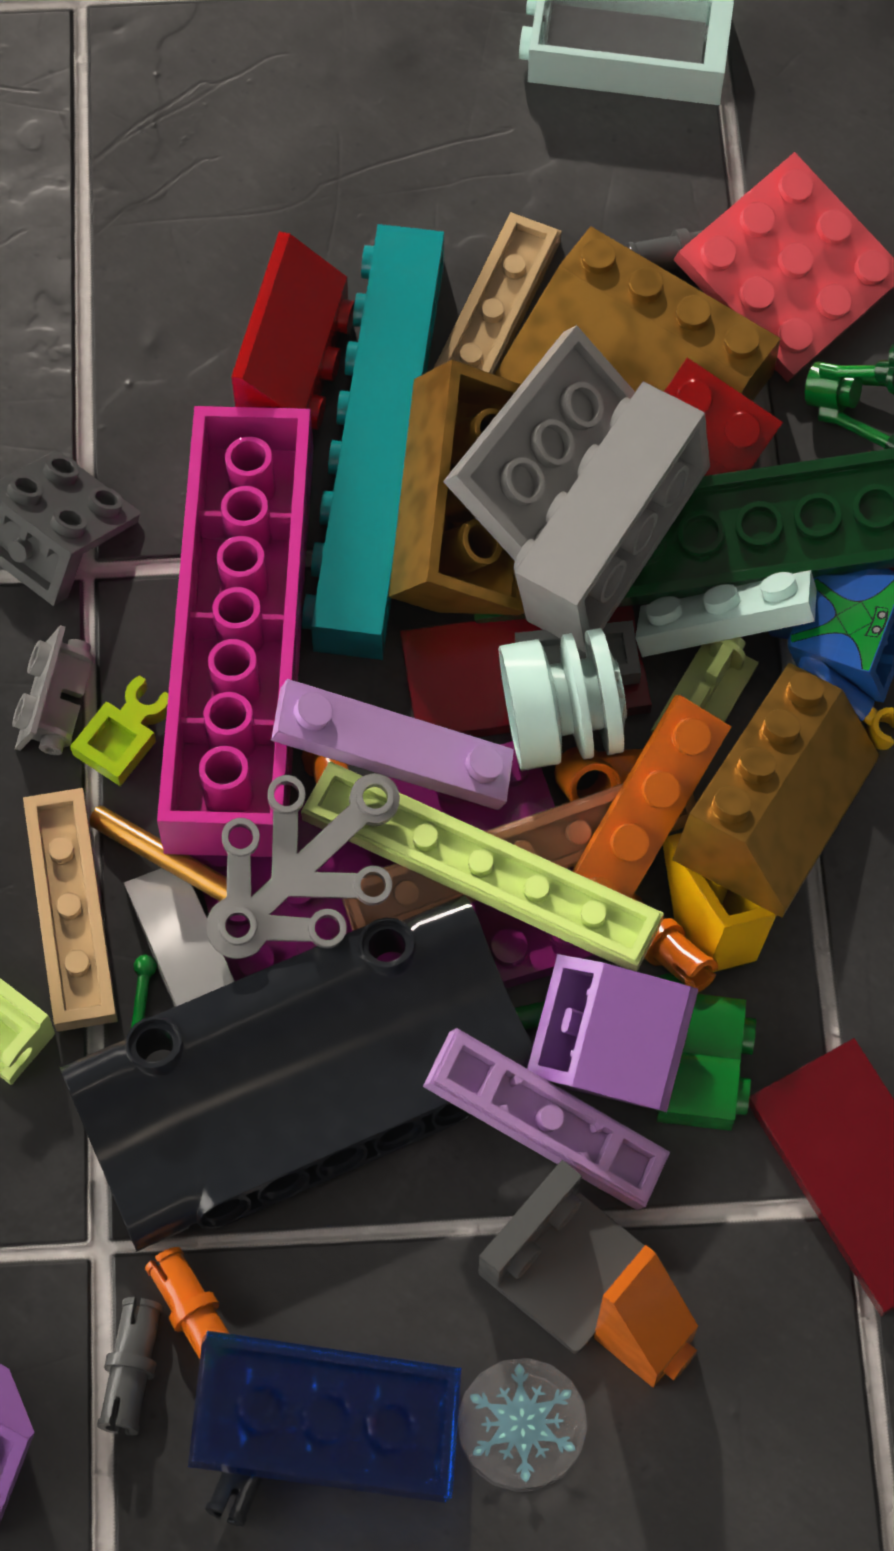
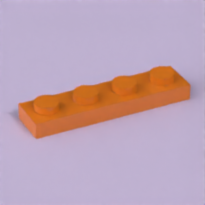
(652, 797)

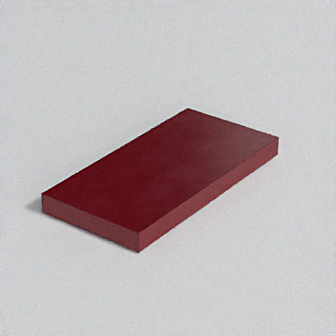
(458, 676)
(838, 1143)

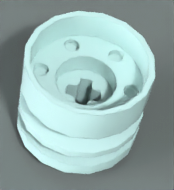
(562, 699)

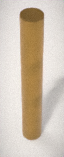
(151, 848)

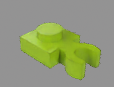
(120, 738)

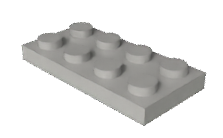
(539, 440)

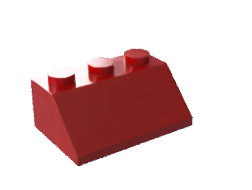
(293, 332)

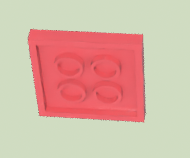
(791, 263)

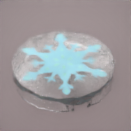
(522, 1424)

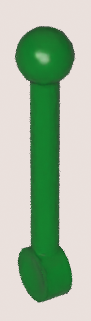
(144, 967)

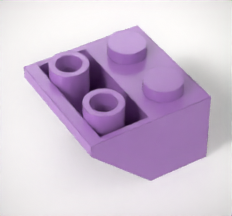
(612, 1032)

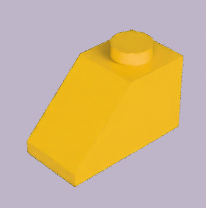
(715, 917)

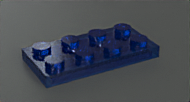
(325, 1417)

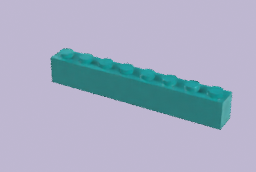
(362, 511)

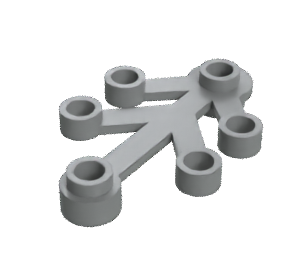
(295, 872)

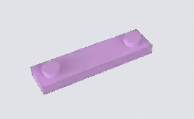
(392, 744)
(546, 1118)

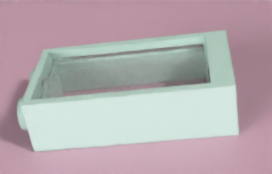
(630, 46)

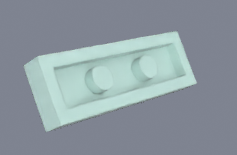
(726, 613)

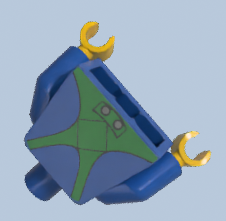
(851, 642)

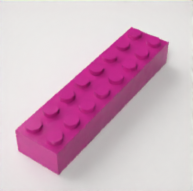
(235, 625)

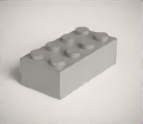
(613, 514)

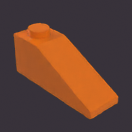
(647, 1321)

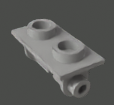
(43, 714)

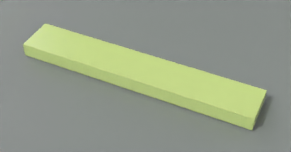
(494, 872)

